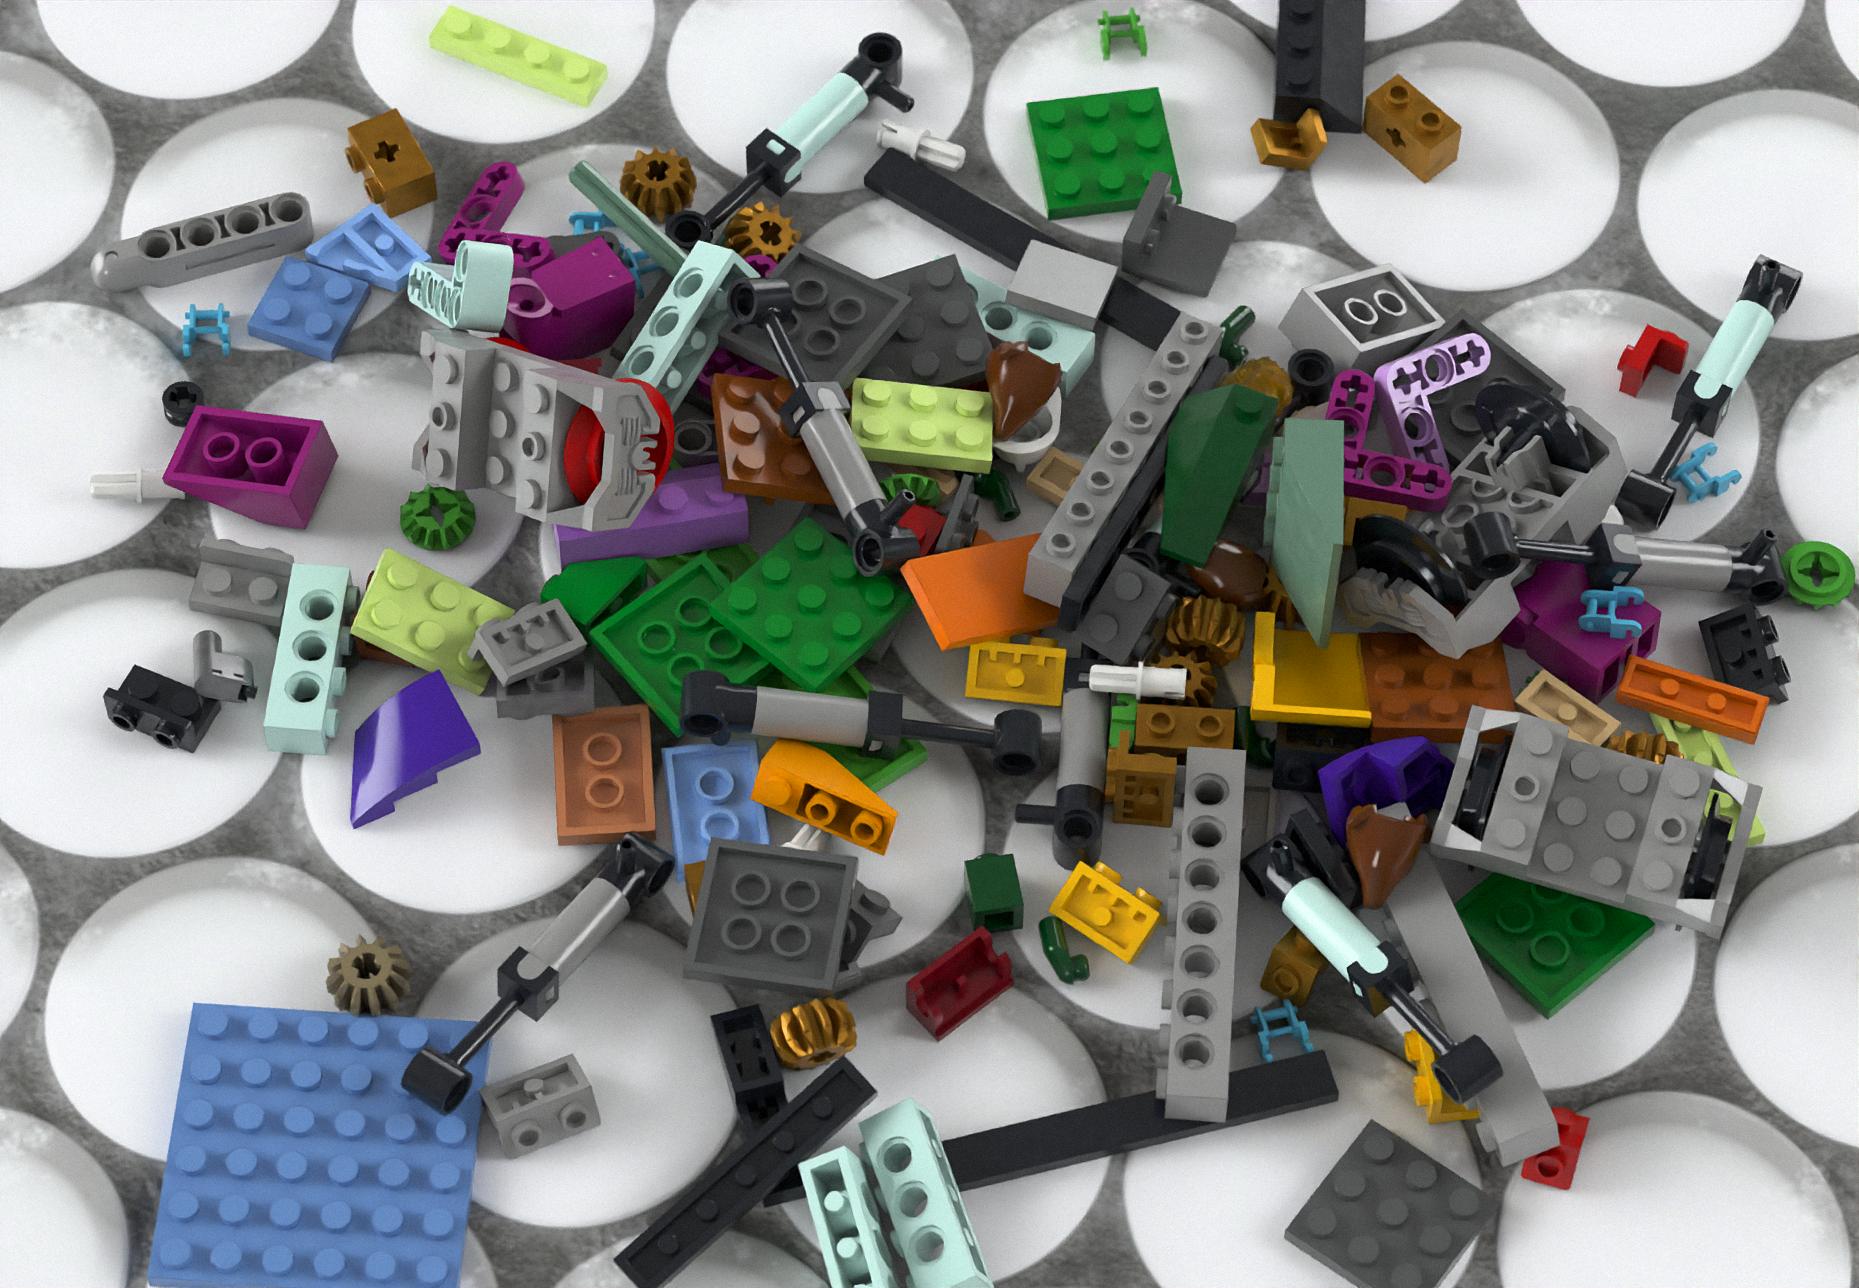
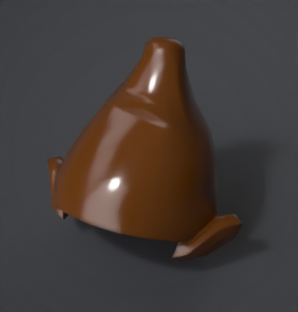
(1018, 386)
(1232, 575)
(1384, 850)

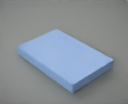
(711, 798)

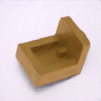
(1289, 143)
(1293, 968)

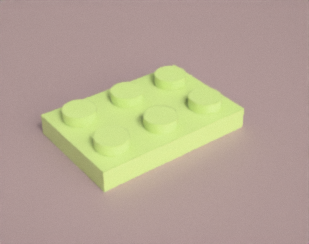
(922, 425)
(426, 619)

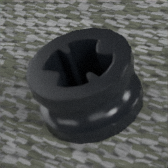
(181, 390)

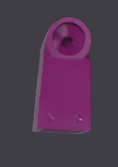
(571, 304)
(1555, 641)

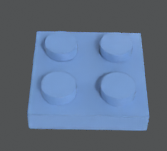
(309, 309)

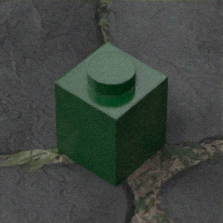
(993, 893)

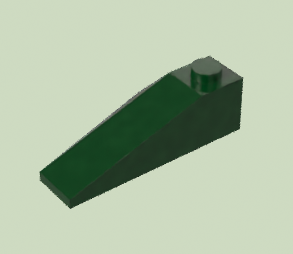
(1209, 465)

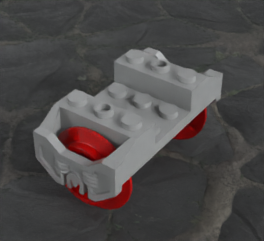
(541, 432)

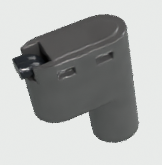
(221, 674)

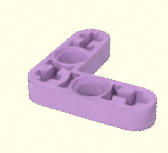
(1412, 398)

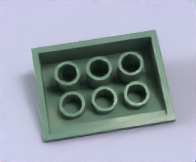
(1307, 518)

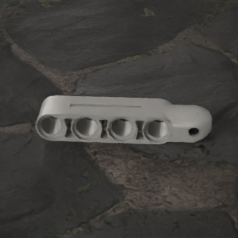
(206, 244)

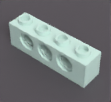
(685, 323)
(1059, 341)
(311, 593)
(888, 1140)
(848, 1221)

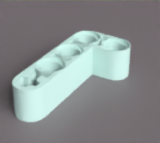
(469, 293)

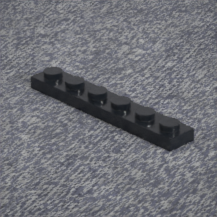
(746, 1176)

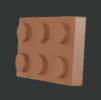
(603, 775)

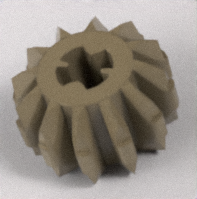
(386, 971)

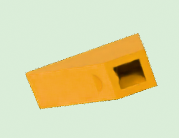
(823, 794)

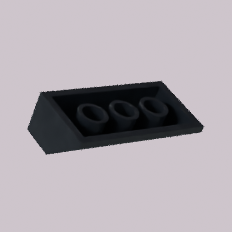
(1320, 62)

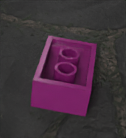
(254, 464)

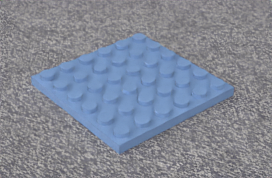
(310, 1158)

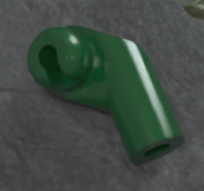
(1234, 327)
(997, 489)
(1258, 750)
(1056, 951)

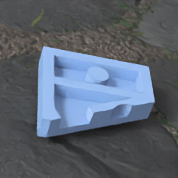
(369, 249)

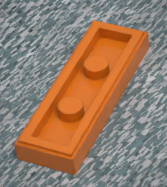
(1691, 699)

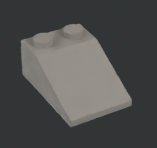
(1361, 319)

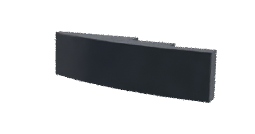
(754, 1082)

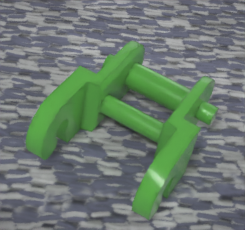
(1136, 32)
(1123, 719)

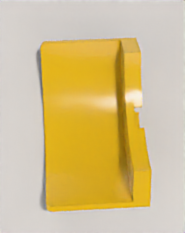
(1304, 682)

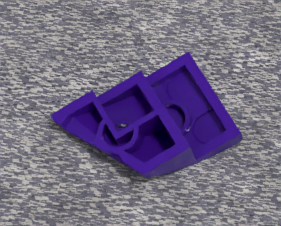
(406, 746)
(1383, 776)

